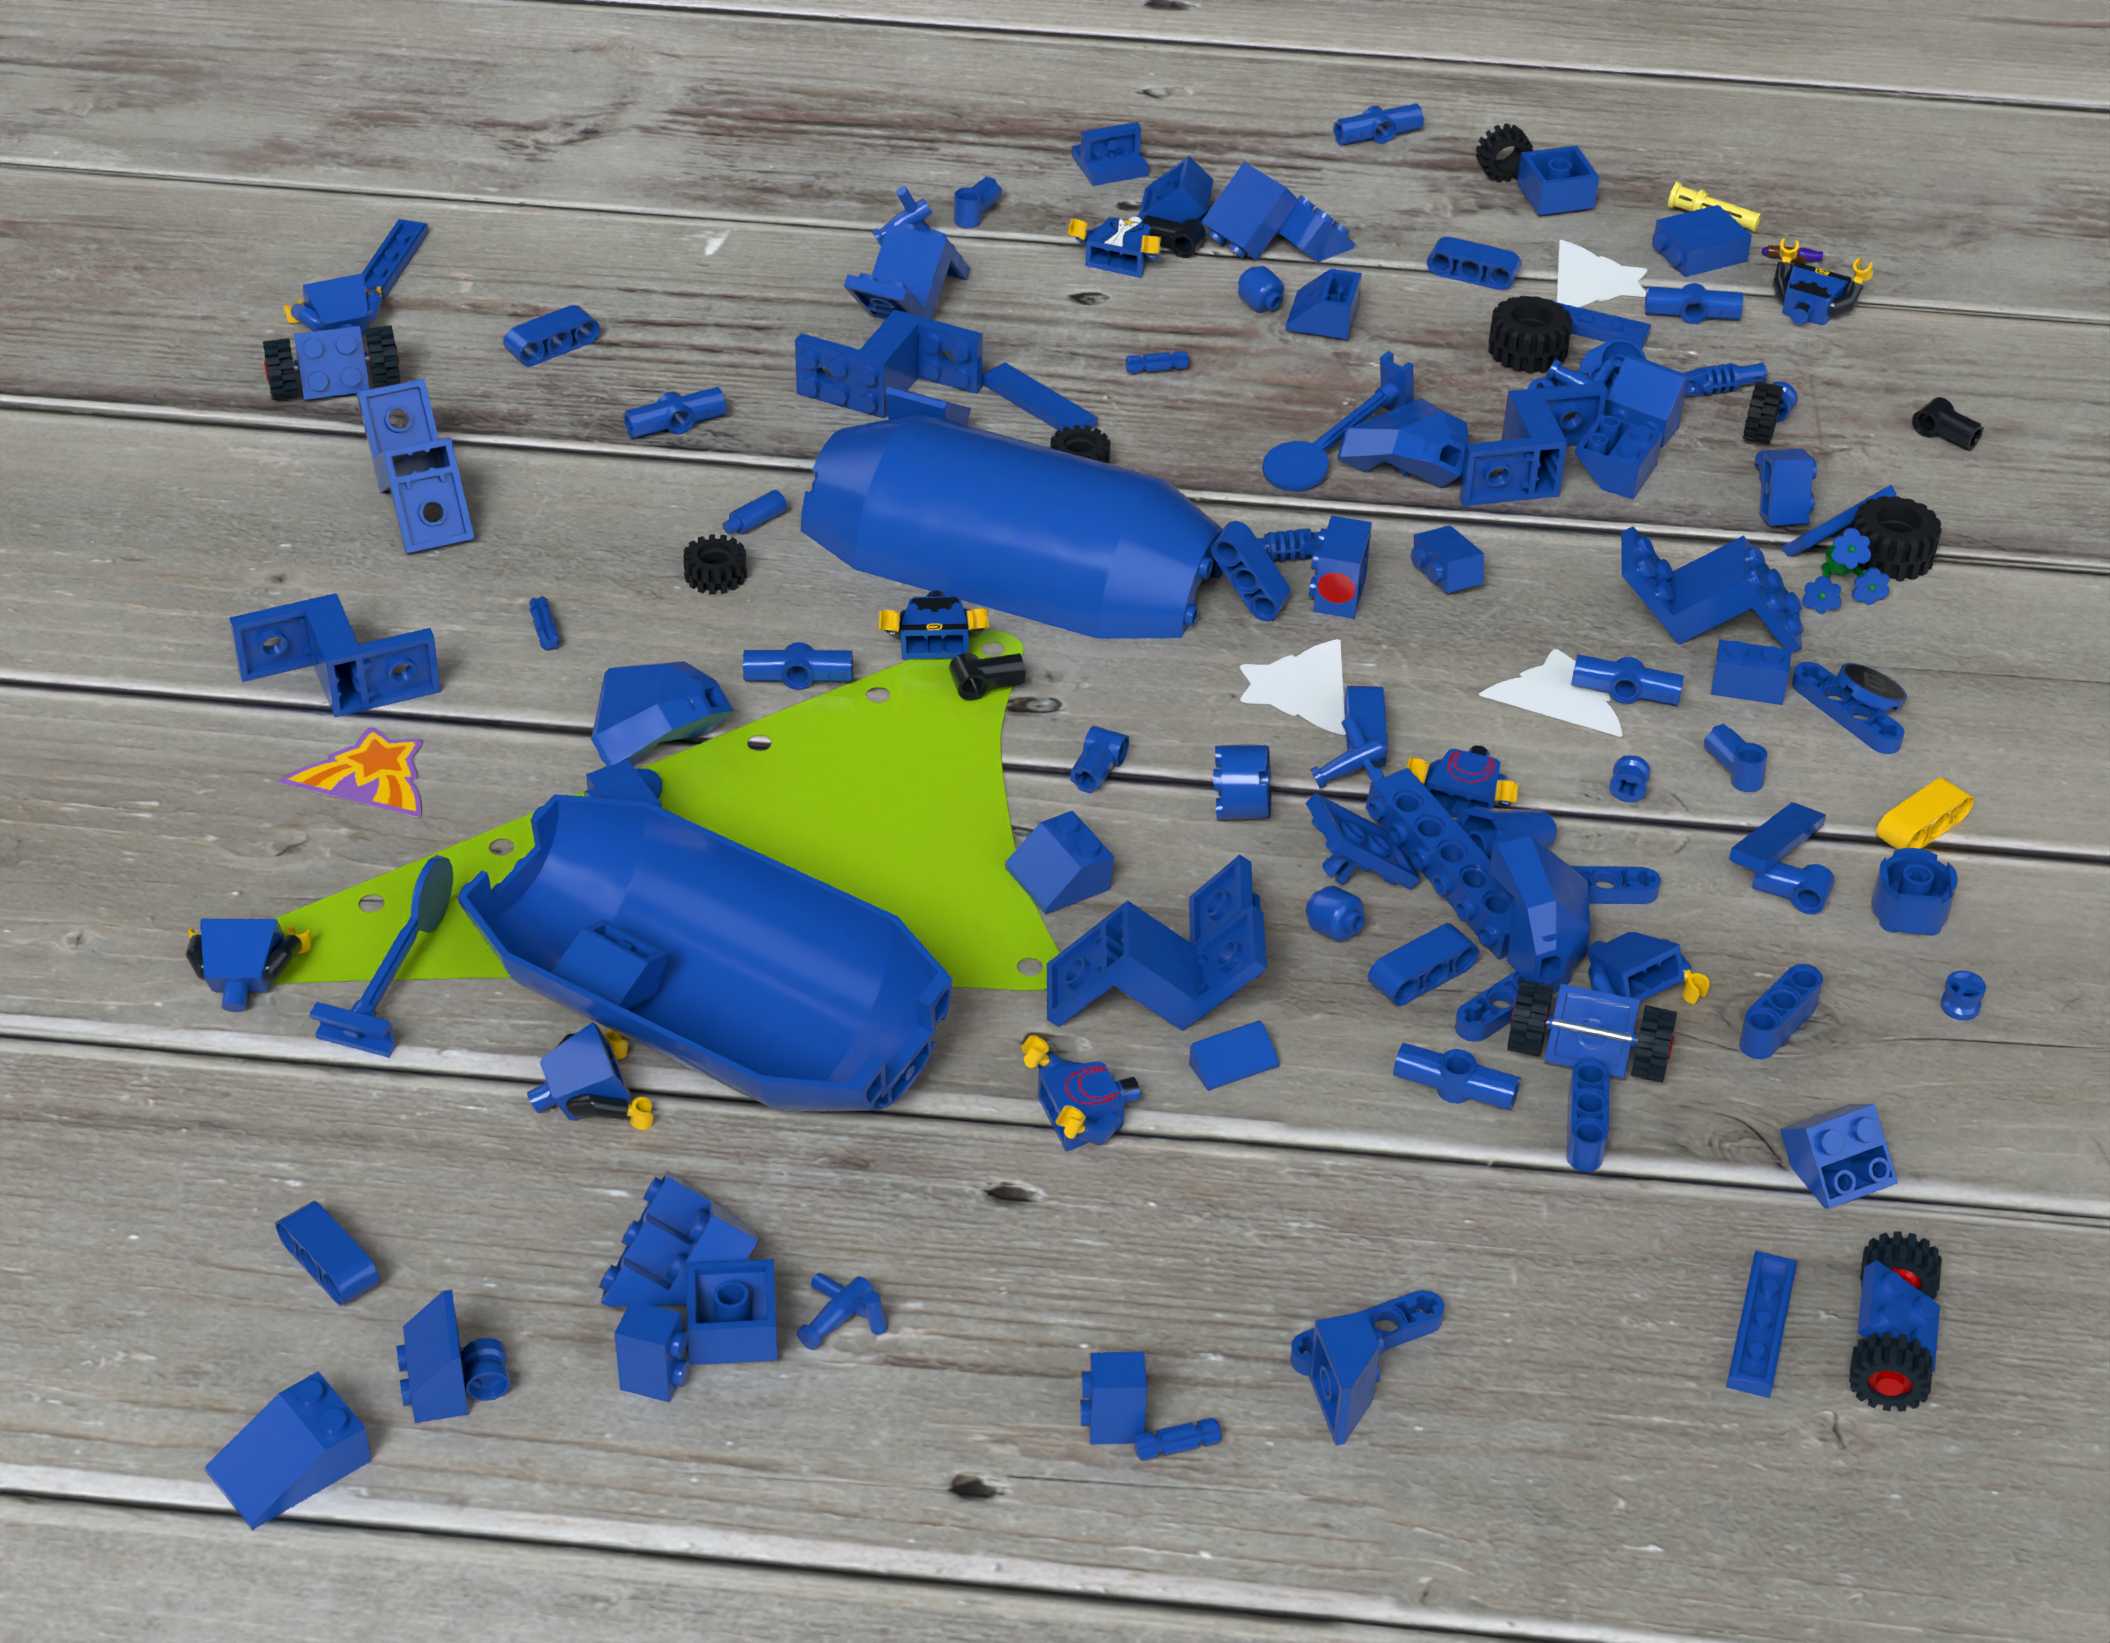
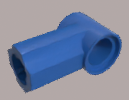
(973, 201)
(1100, 753)
(1742, 759)
(1805, 887)

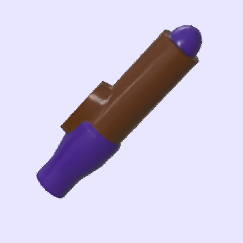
(1804, 254)

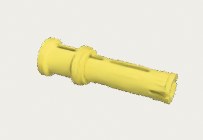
(1699, 200)

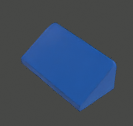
(1233, 1055)

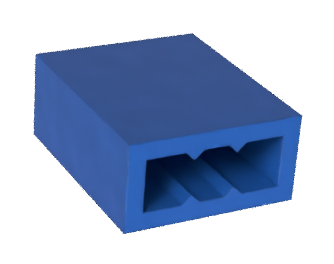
(1249, 212)
(1701, 240)

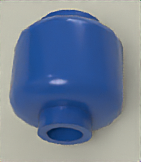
(1260, 289)
(1335, 913)

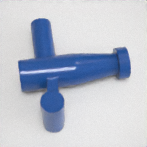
(913, 214)
(1570, 377)
(1359, 757)
(855, 1299)

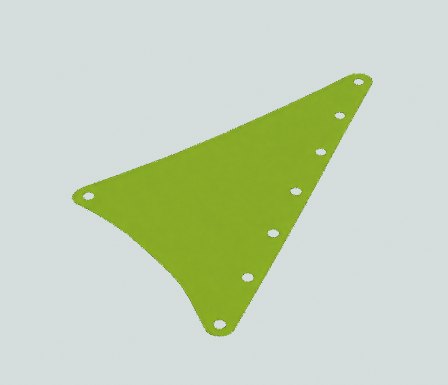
(853, 791)

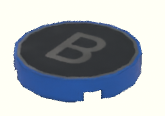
(1871, 687)

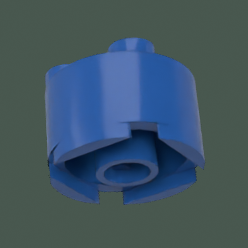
(1242, 781)
(1914, 892)

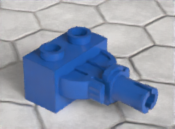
(1786, 485)

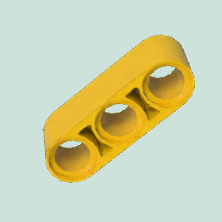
(1925, 815)

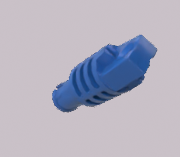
(1723, 378)
(1290, 544)

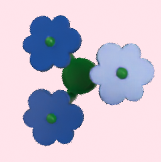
(1842, 559)

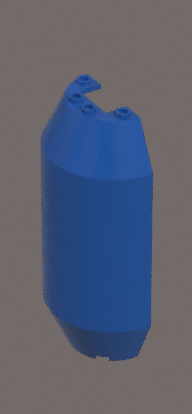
(1012, 526)
(766, 968)

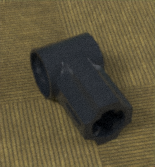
(1179, 237)
(1942, 420)
(976, 676)

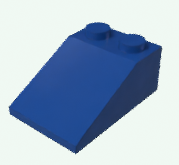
(290, 1451)

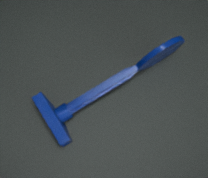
(1305, 464)
(359, 1026)

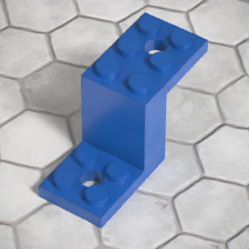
(907, 273)
(893, 357)
(1531, 444)
(415, 466)
(1711, 589)
(350, 673)
(1156, 966)

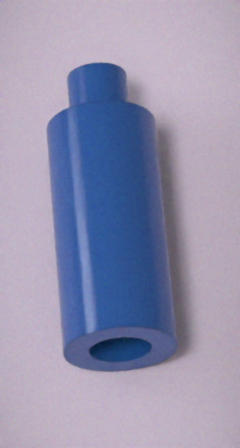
(755, 513)

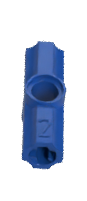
(1378, 124)
(1677, 303)
(674, 413)
(798, 665)
(1627, 680)
(1456, 1076)

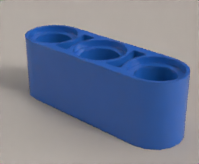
(1487, 259)
(551, 335)
(1250, 570)
(1368, 708)
(1423, 964)
(1780, 1011)
(1588, 1114)
(327, 1253)

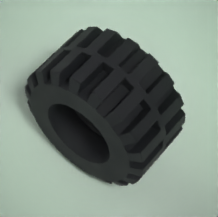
(1529, 333)
(1900, 536)

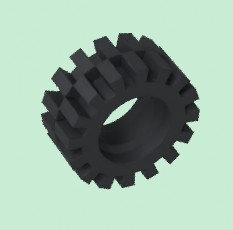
(1494, 144)
(1763, 412)
(1083, 443)
(715, 564)

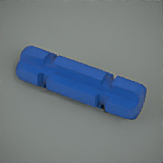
(1157, 362)
(544, 623)
(1177, 1439)

